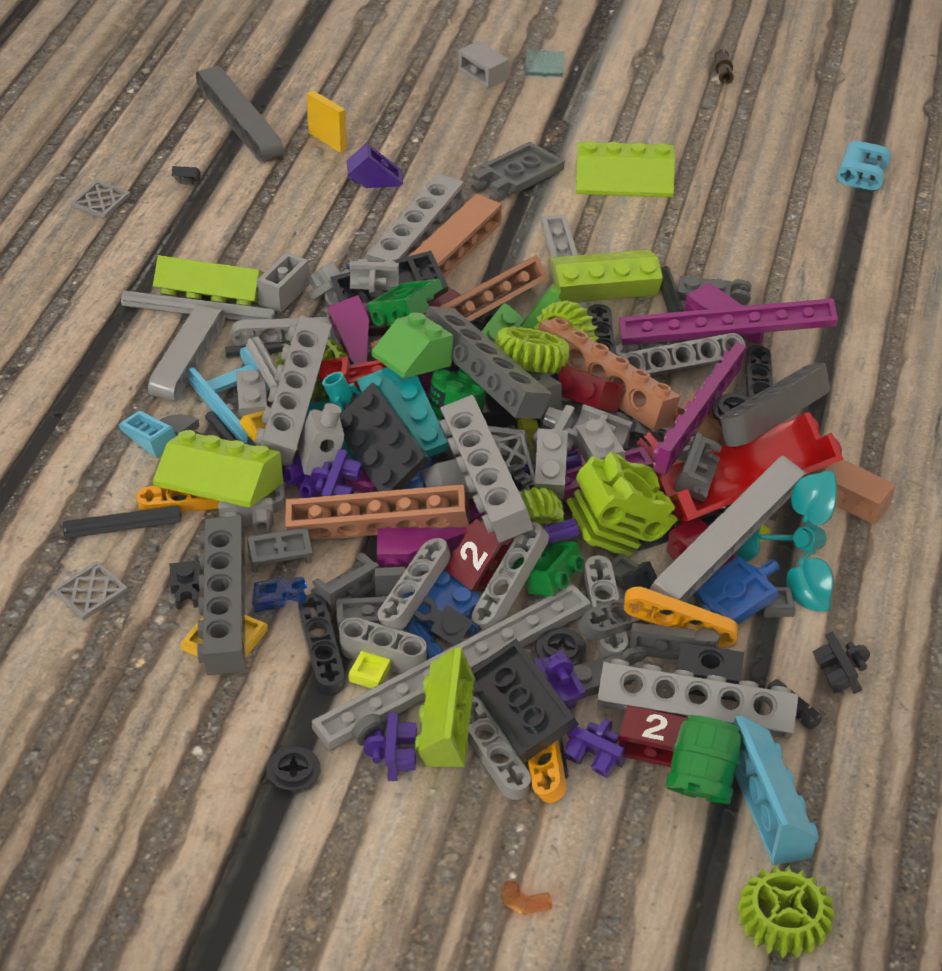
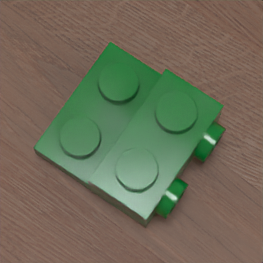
(403, 300)
(553, 568)

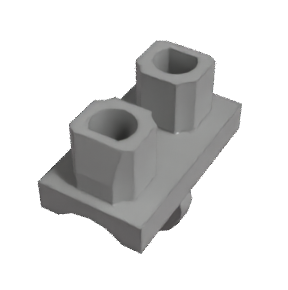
(373, 275)
(322, 284)
(561, 420)
(618, 425)
(258, 516)

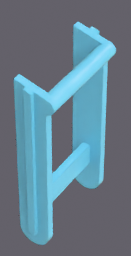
(208, 389)

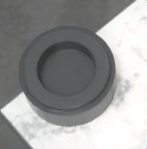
(366, 727)

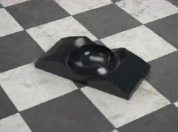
(411, 268)

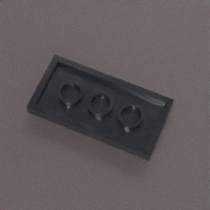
(382, 440)
(522, 700)

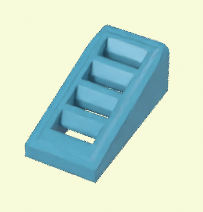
(151, 435)

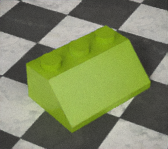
(446, 711)

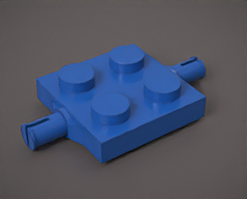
(738, 590)
(451, 592)

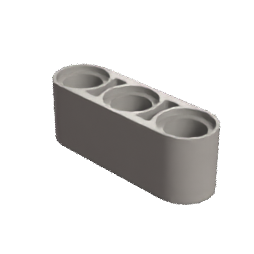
(401, 647)

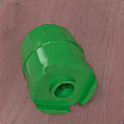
(705, 759)

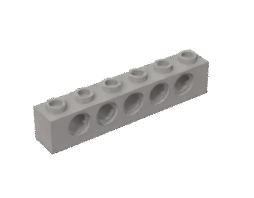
(420, 219)
(295, 387)
(486, 469)
(613, 695)

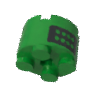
(452, 386)

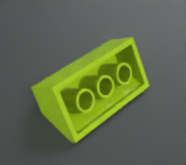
(625, 169)
(606, 275)
(206, 279)
(219, 469)

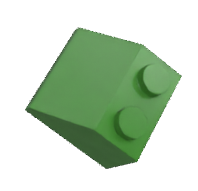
(414, 346)

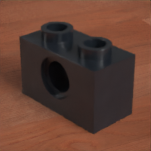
(711, 661)

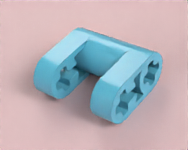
(855, 162)

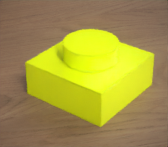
(529, 426)
(369, 670)

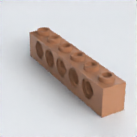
(643, 396)
(365, 512)

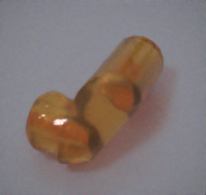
(522, 903)

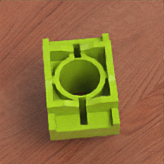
(620, 504)

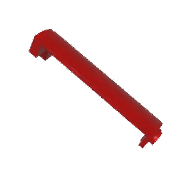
(744, 464)

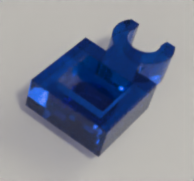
(275, 592)

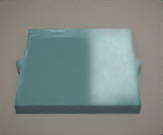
(544, 63)

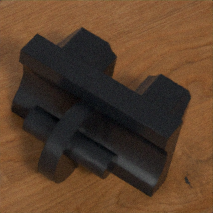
(845, 674)

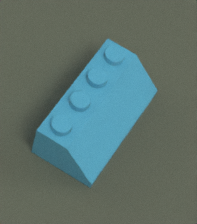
(772, 796)

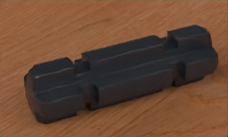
(810, 717)

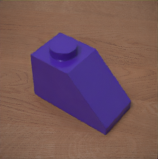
(373, 169)

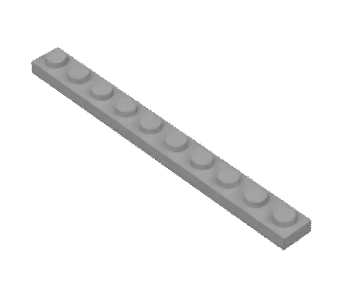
(407, 688)

